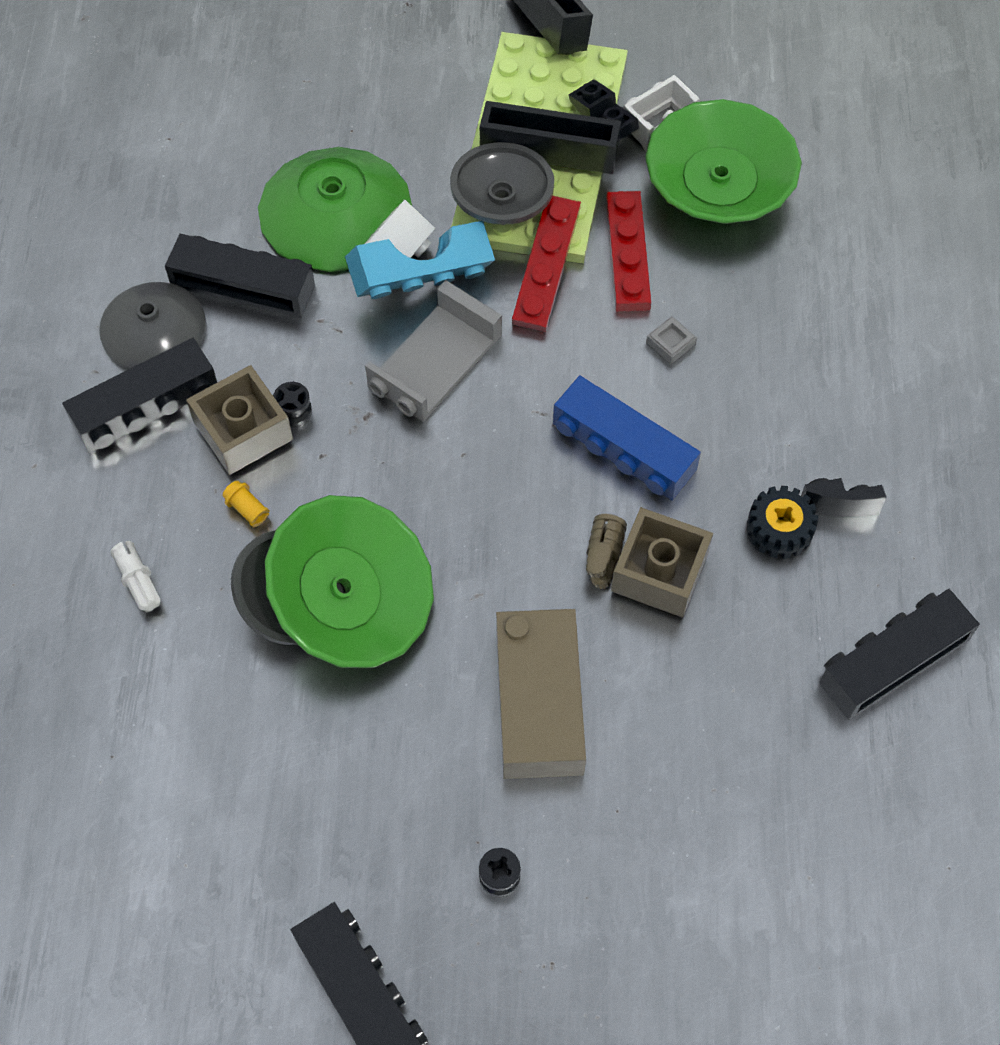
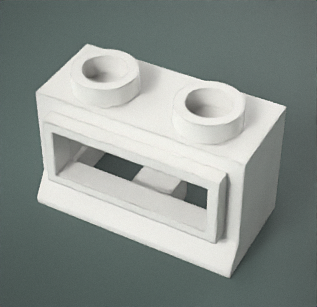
(661, 96)

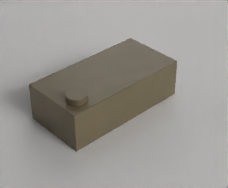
(540, 694)

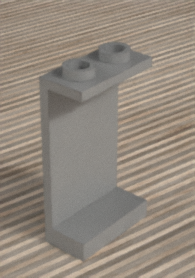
(436, 353)

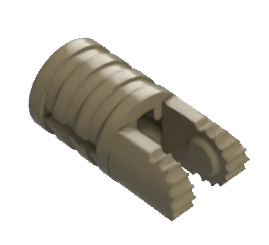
(604, 548)

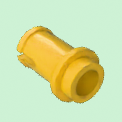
(239, 497)

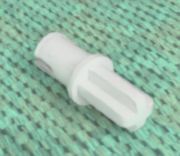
(135, 576)

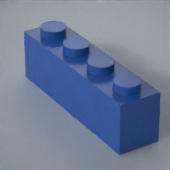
(625, 438)

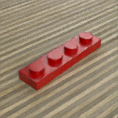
(628, 251)
(546, 264)

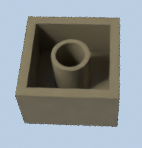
(240, 419)
(661, 562)

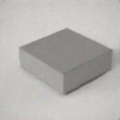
(671, 340)

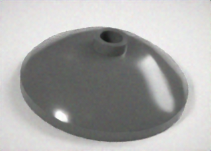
(502, 183)
(135, 337)
(249, 591)

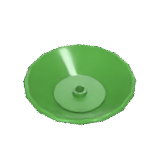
(723, 161)
(320, 226)
(374, 560)

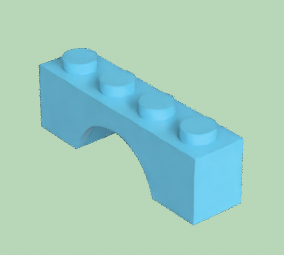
(381, 267)

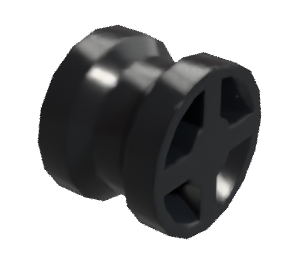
(294, 395)
(496, 881)

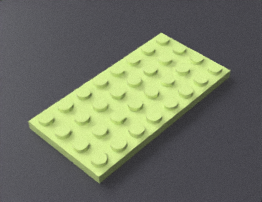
(535, 76)

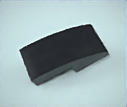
(599, 101)
(834, 500)

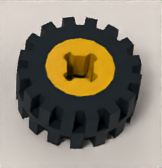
(783, 535)

